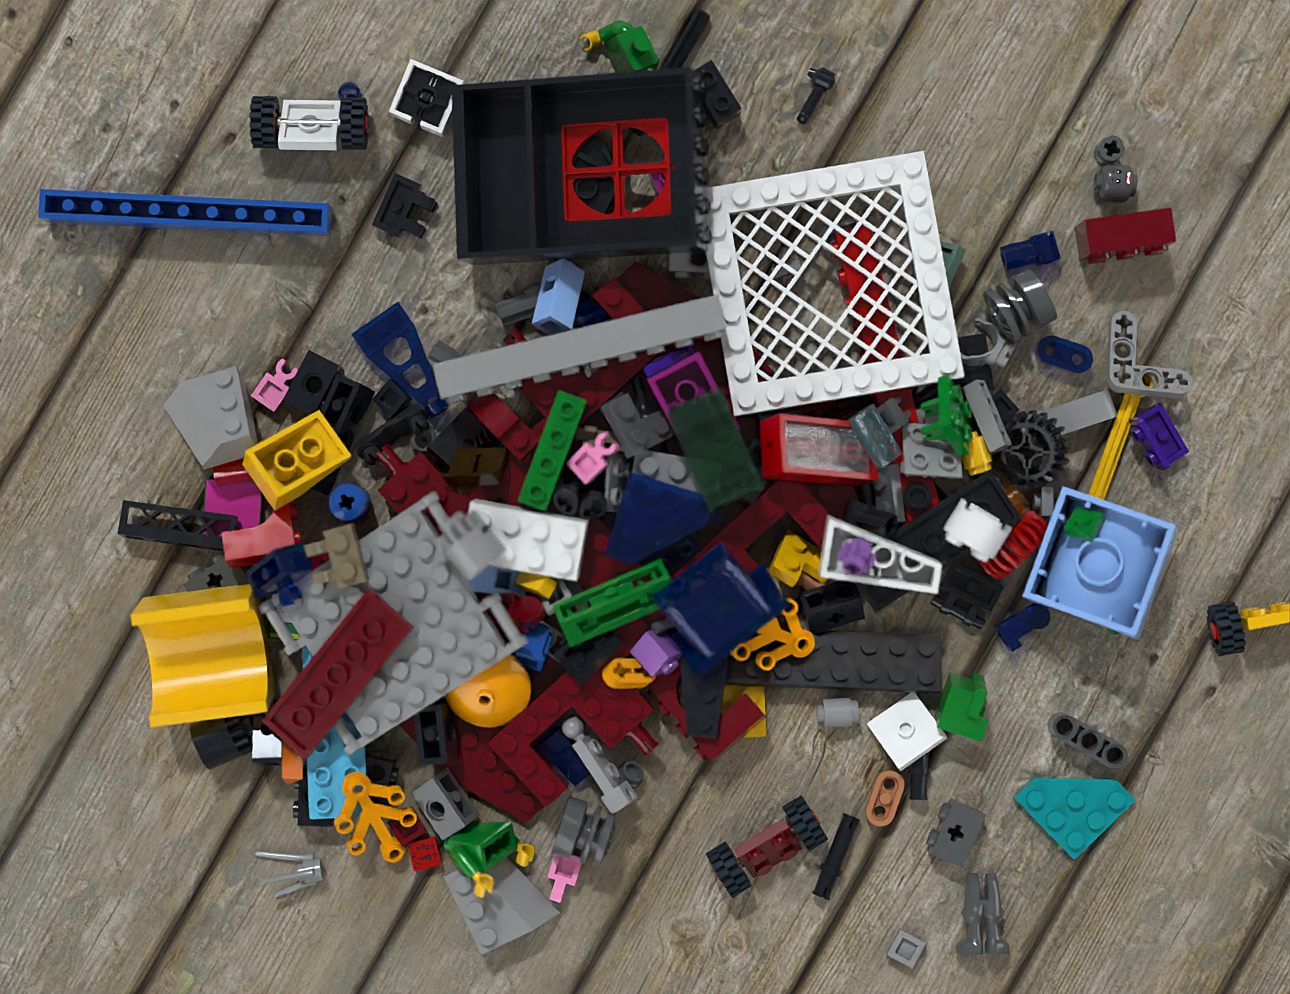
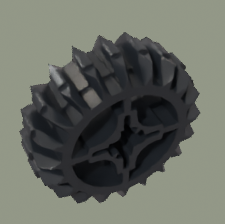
(1035, 426)

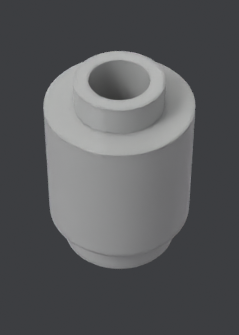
(837, 712)

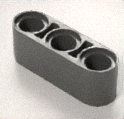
(1100, 745)

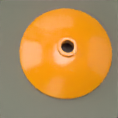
(505, 685)

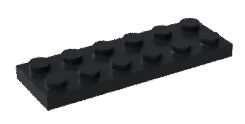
(928, 537)

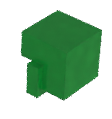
(962, 706)

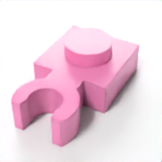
(273, 388)
(590, 459)

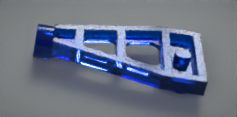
(383, 331)

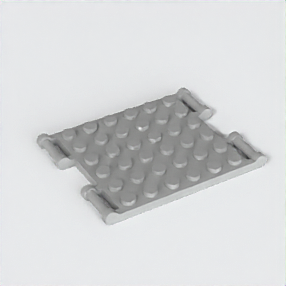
(450, 630)

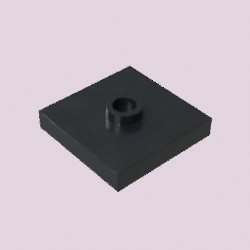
(459, 435)

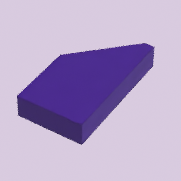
(667, 361)

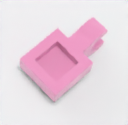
(564, 872)

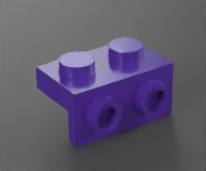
(1158, 437)

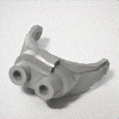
(999, 351)

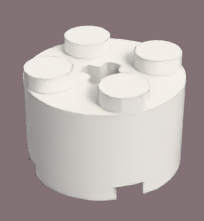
(977, 530)

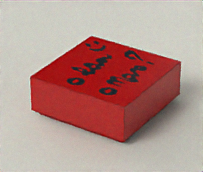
(424, 853)

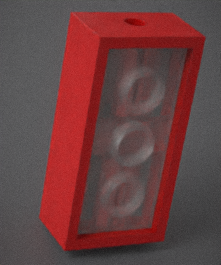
(814, 451)

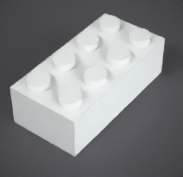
(535, 539)

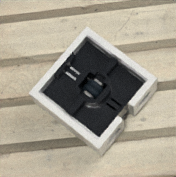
(425, 98)

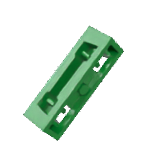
(611, 603)

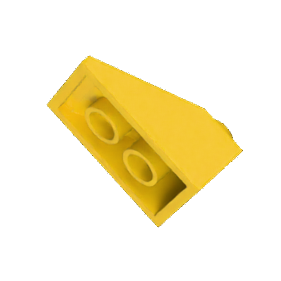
(295, 459)

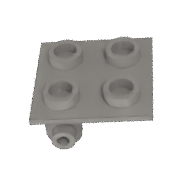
(928, 458)
(616, 479)

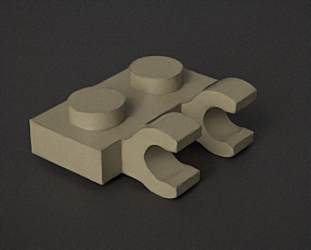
(589, 435)
(344, 555)

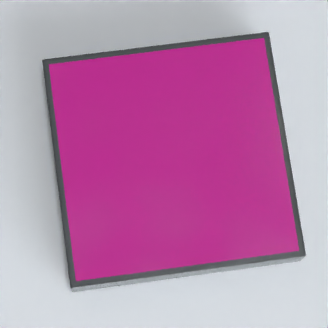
(234, 499)

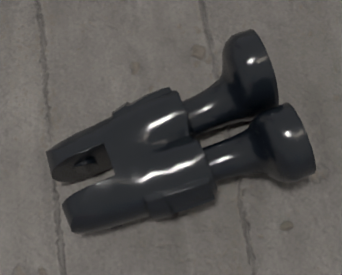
(594, 502)

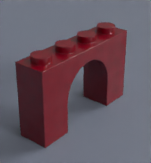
(734, 721)

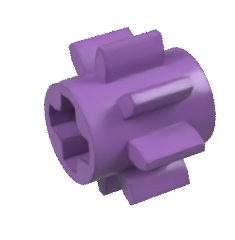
(856, 557)

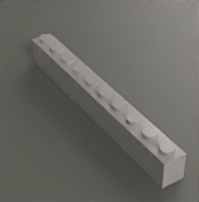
(579, 348)

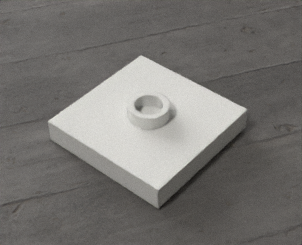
(906, 731)

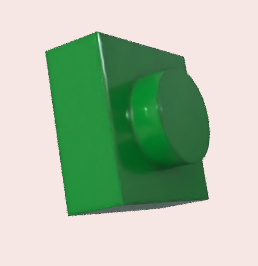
(1084, 523)

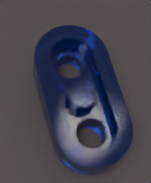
(1063, 354)

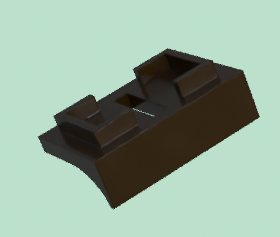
(465, 463)

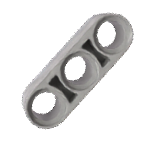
(1083, 412)

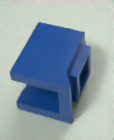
(535, 651)

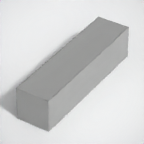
(987, 416)

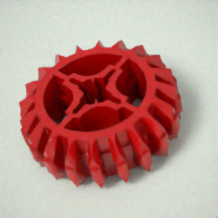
(1019, 544)

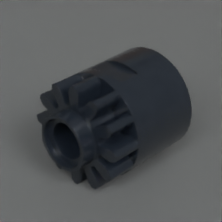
(222, 739)

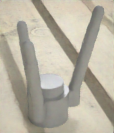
(308, 872)

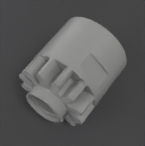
(469, 543)

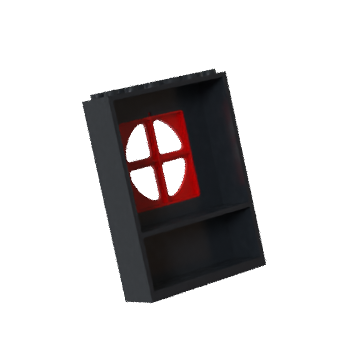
(519, 174)

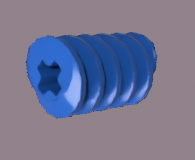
(339, 499)

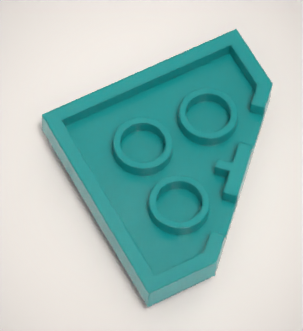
(1074, 808)

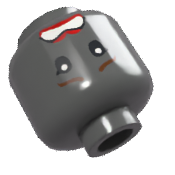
(1116, 183)

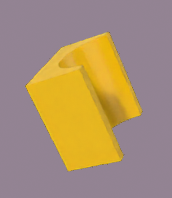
(206, 654)

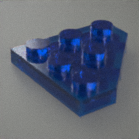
(653, 517)

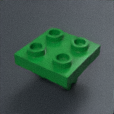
(952, 414)

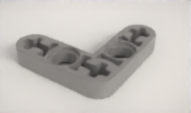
(1132, 372)

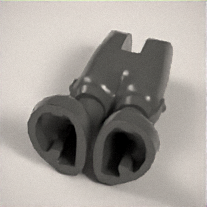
(979, 907)

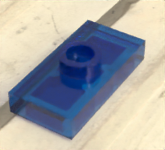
(563, 755)

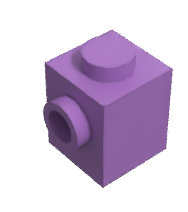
(657, 653)

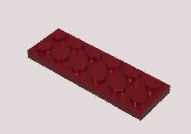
(338, 673)

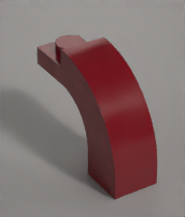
(503, 424)

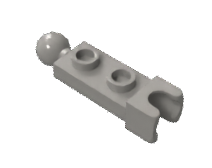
(605, 773)

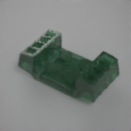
(715, 449)

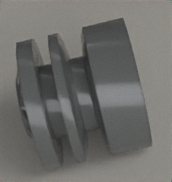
(1024, 303)
(584, 832)

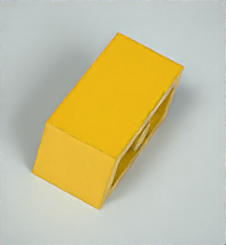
(536, 584)

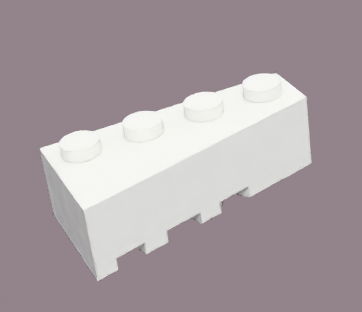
(893, 566)

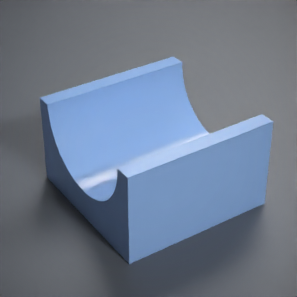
(1105, 578)

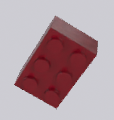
(1125, 235)

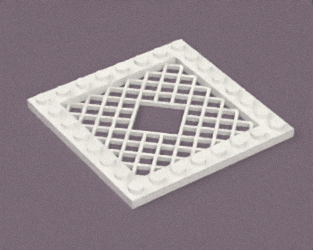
(944, 356)

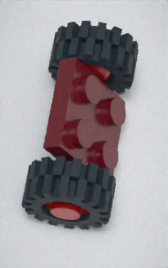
(767, 847)

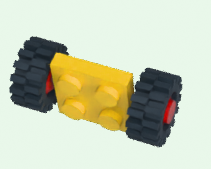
(1227, 625)

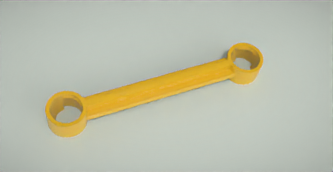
(1116, 442)

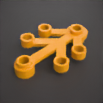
(772, 632)
(372, 814)

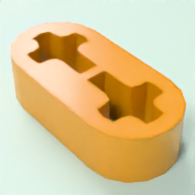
(630, 678)

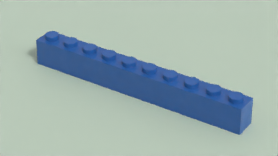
(185, 212)

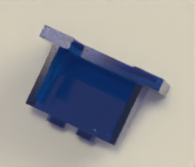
(718, 606)

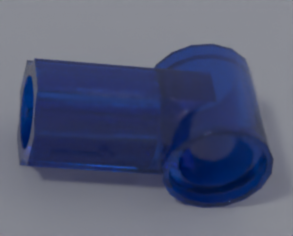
(1037, 250)

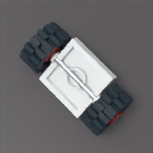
(309, 123)

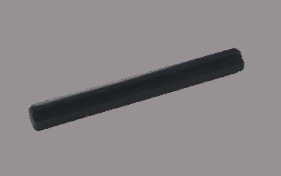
(684, 46)

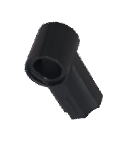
(870, 519)

